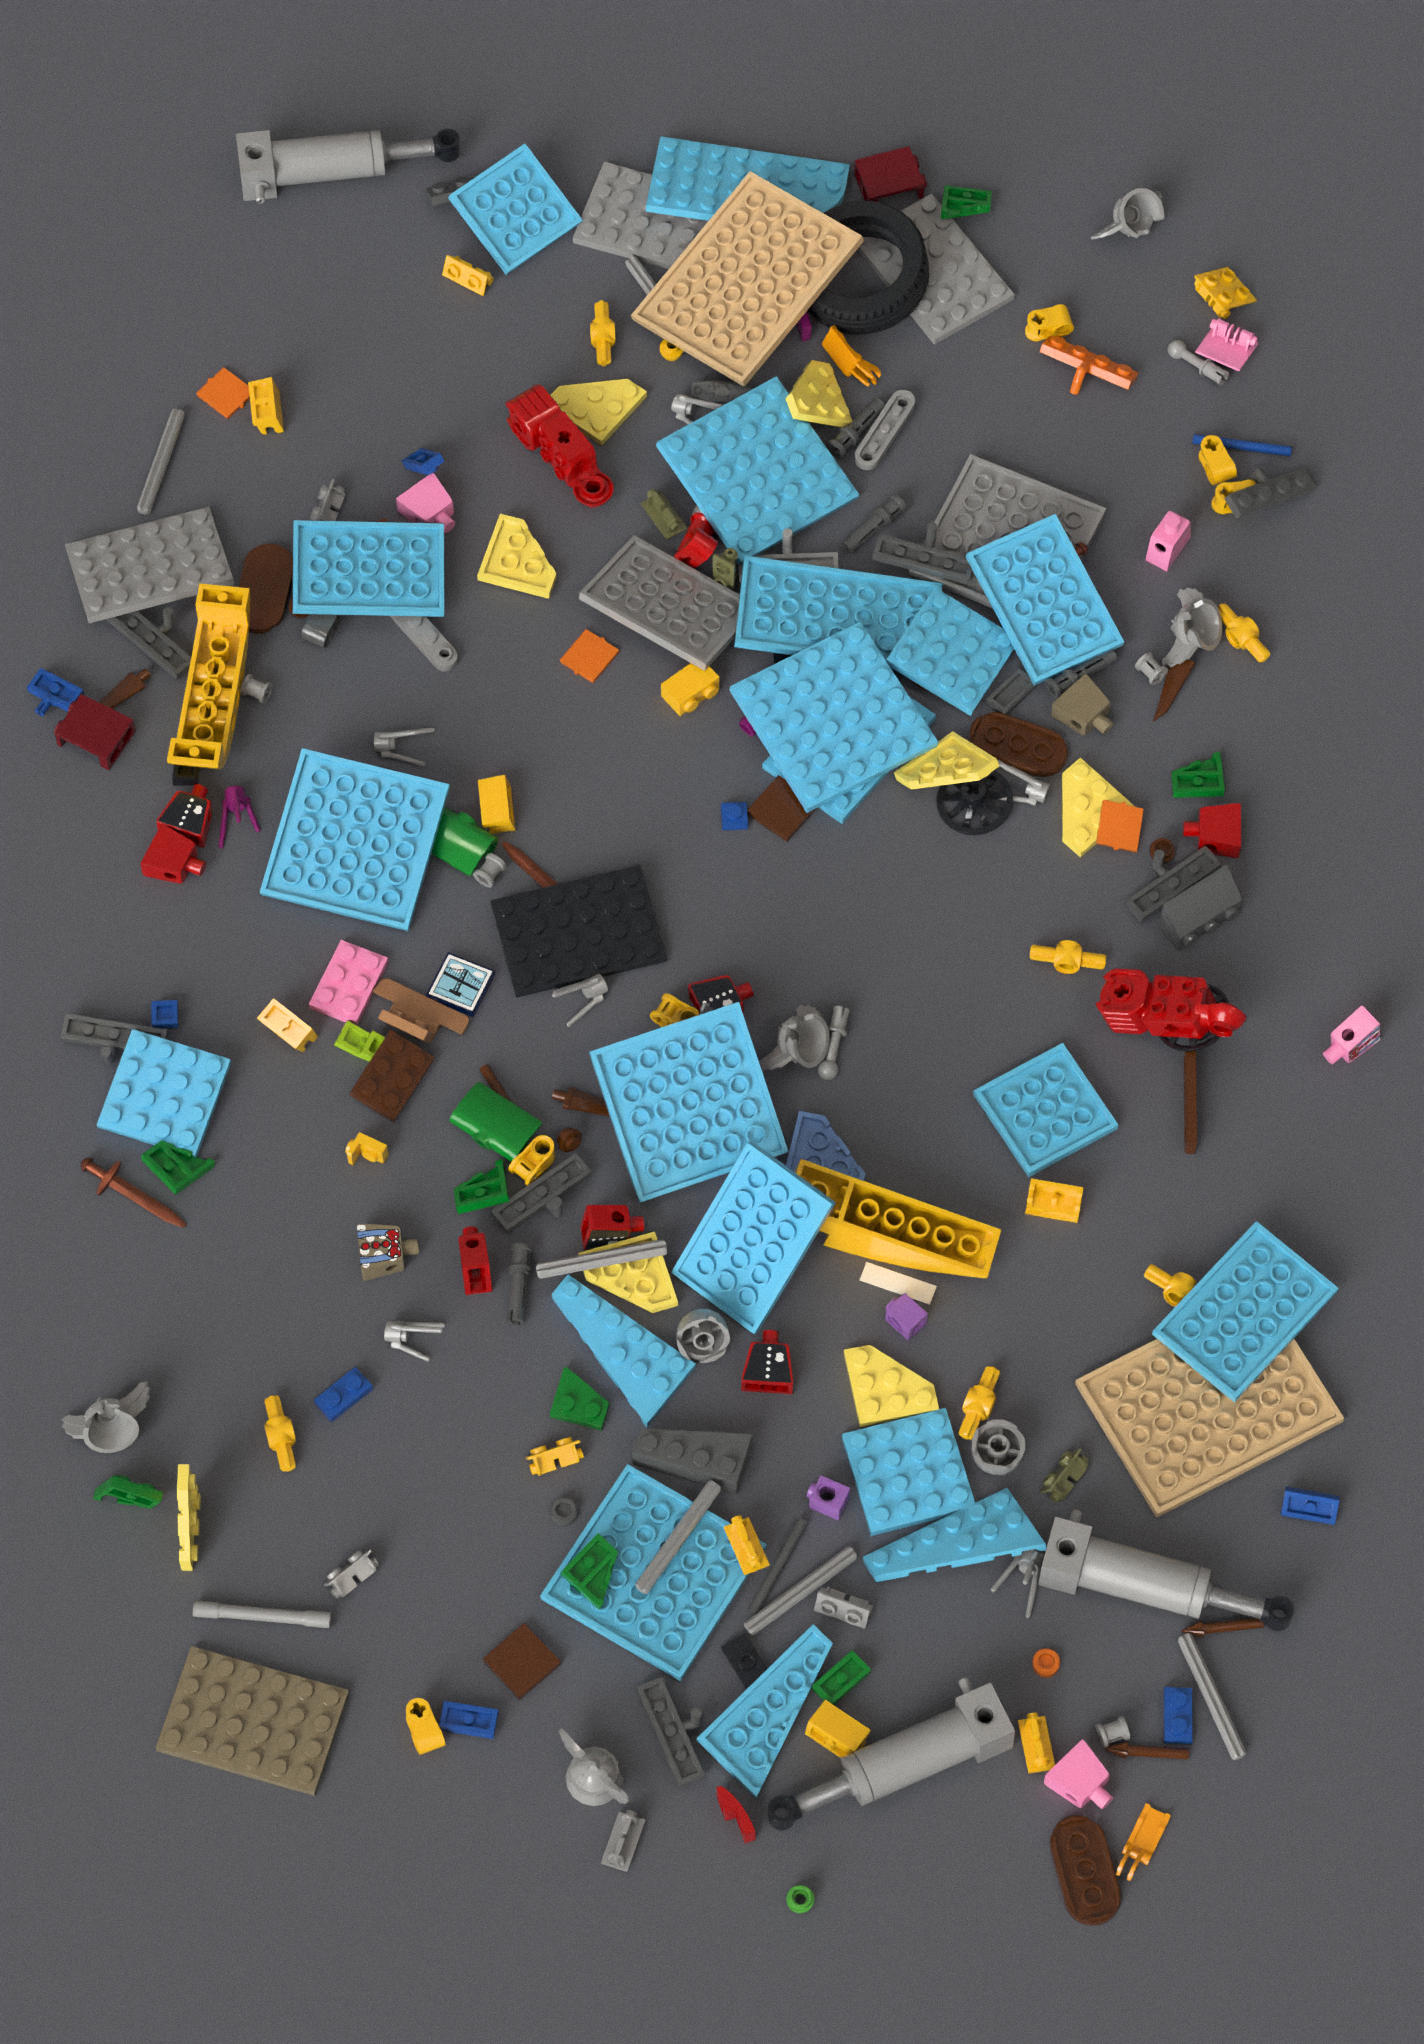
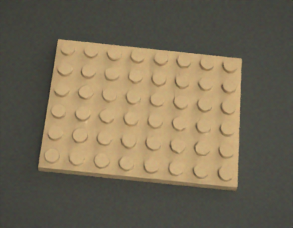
(747, 278)
(1186, 1434)

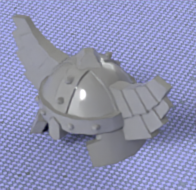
(1134, 213)
(1194, 626)
(800, 1040)
(109, 1422)
(593, 1774)

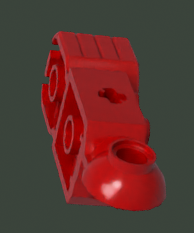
(540, 422)
(1164, 1007)

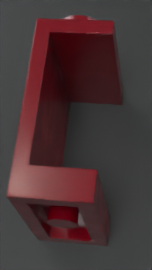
(889, 174)
(95, 730)

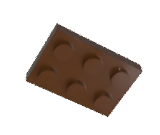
(391, 1076)

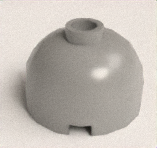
(702, 1335)
(998, 1447)

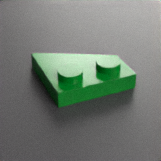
(964, 202)
(1199, 779)
(175, 1165)
(482, 1190)
(578, 1402)
(129, 1492)
(592, 1570)

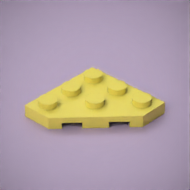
(818, 397)
(599, 406)
(516, 560)
(949, 763)
(1081, 805)
(638, 1281)
(886, 1388)
(188, 1525)

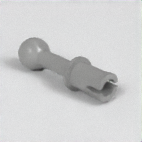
(1178, 349)
(828, 1068)

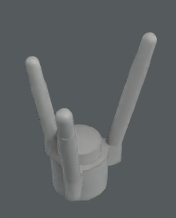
(686, 405)
(388, 740)
(1035, 789)
(591, 987)
(399, 1331)
(1029, 1564)

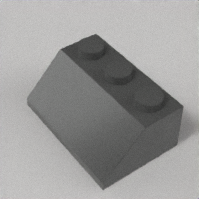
(1200, 908)

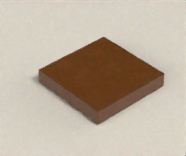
(779, 809)
(521, 1661)

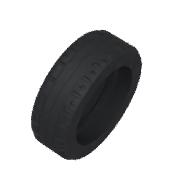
(902, 296)

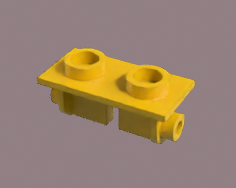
(466, 275)
(544, 1458)
(746, 1545)
(1036, 1743)

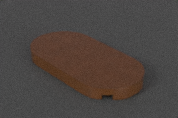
(269, 577)
(1020, 743)
(1085, 1870)

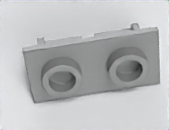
(329, 498)
(342, 1578)
(832, 1604)
(623, 1840)

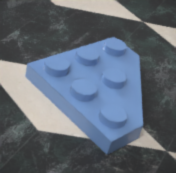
(820, 1145)

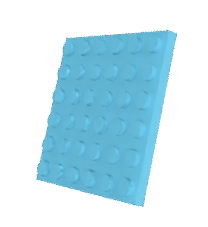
(757, 470)
(833, 716)
(355, 839)
(687, 1100)
(686, 1600)

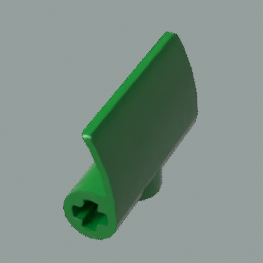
(462, 841)
(494, 1121)

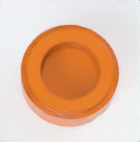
(1046, 1663)

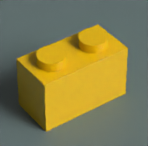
(689, 688)

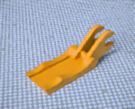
(847, 359)
(1144, 1838)

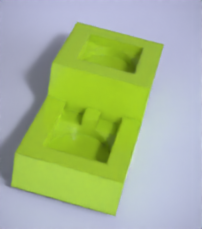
(358, 1041)

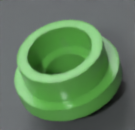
(800, 1890)

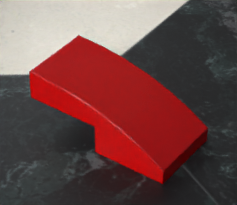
(733, 1809)

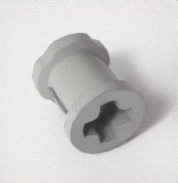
(1151, 668)
(256, 688)
(489, 870)
(1112, 1731)

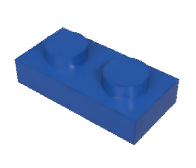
(423, 461)
(343, 1394)
(1310, 1505)
(1177, 1715)
(468, 1719)

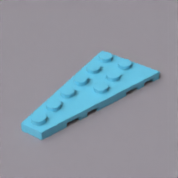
(631, 1355)
(963, 1538)
(758, 1721)

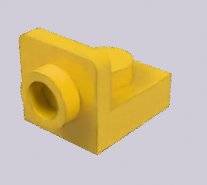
(368, 1147)

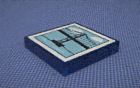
(460, 984)

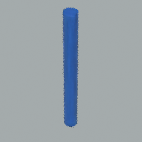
(1249, 445)

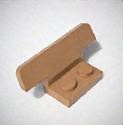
(417, 1013)

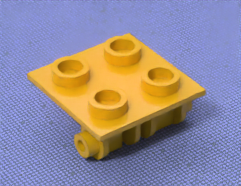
(1222, 291)

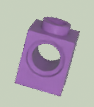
(905, 1316)
(831, 1508)

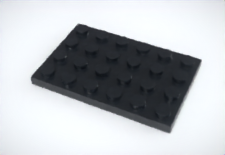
(578, 931)

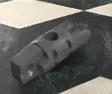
(718, 390)

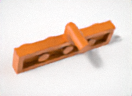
(1088, 362)

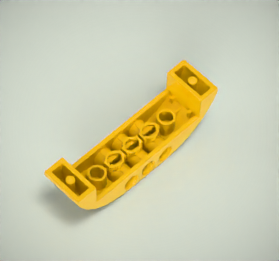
(213, 678)

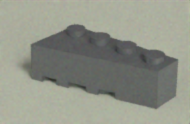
(695, 1455)

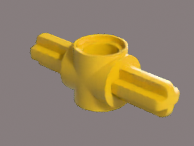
(602, 333)
(1243, 633)
(1067, 957)
(1174, 1286)
(979, 1402)
(280, 1433)

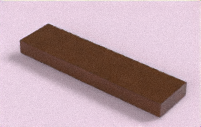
(1190, 1103)

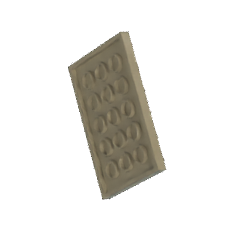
(252, 1720)

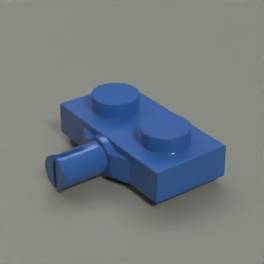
(53, 691)

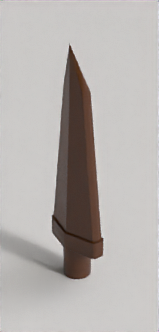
(1174, 681)
(126, 688)
(581, 1101)

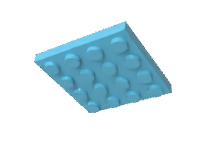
(515, 209)
(951, 651)
(164, 1092)
(1045, 1109)
(908, 1471)

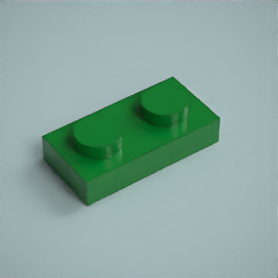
(841, 1678)

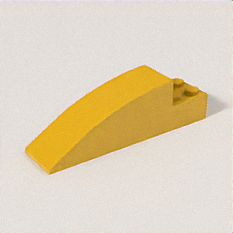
(900, 1228)

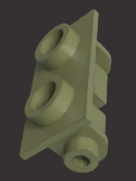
(663, 514)
(725, 568)
(1070, 1466)

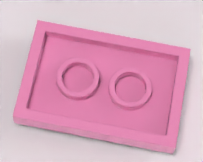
(348, 983)

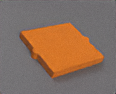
(225, 393)
(589, 656)
(1119, 826)

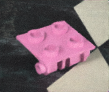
(1227, 346)

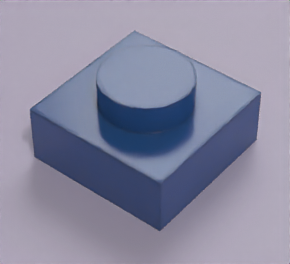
(734, 816)
(164, 1014)

